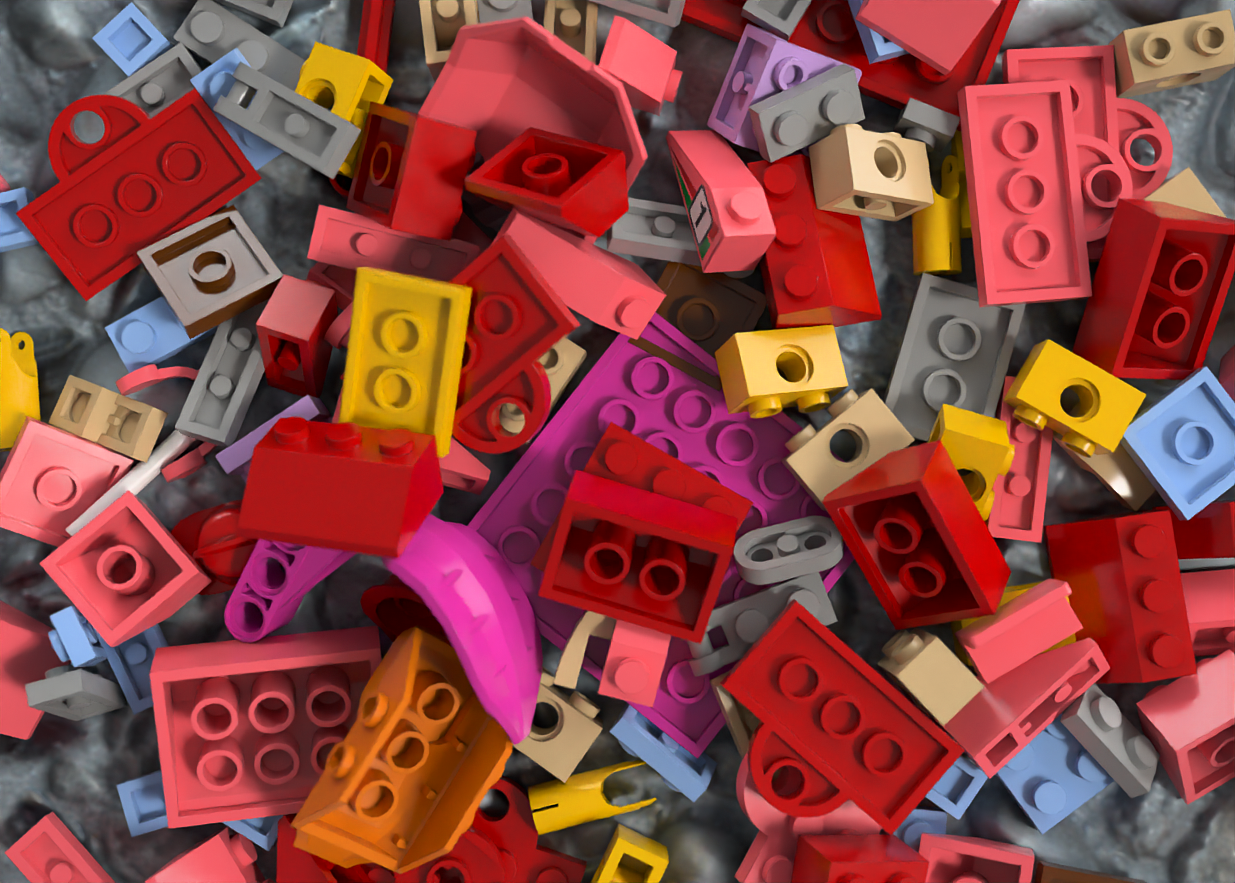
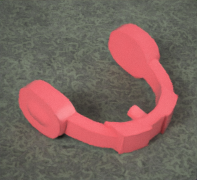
(149, 376)

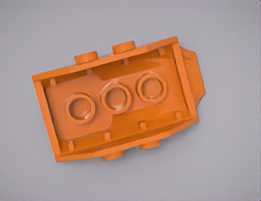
(409, 764)

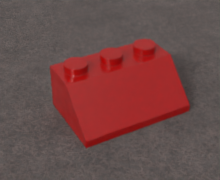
(818, 259)
(1157, 291)
(340, 486)
(920, 538)
(638, 556)
(1126, 592)

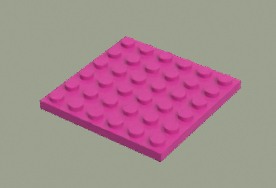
(692, 426)

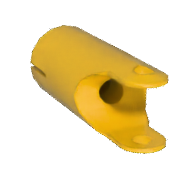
(938, 227)
(17, 386)
(578, 799)

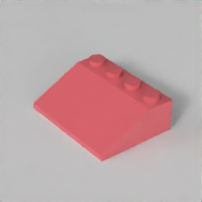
(255, 720)

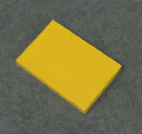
(405, 354)

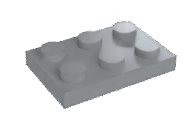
(950, 354)

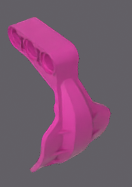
(459, 581)

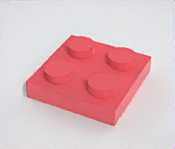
(54, 480)

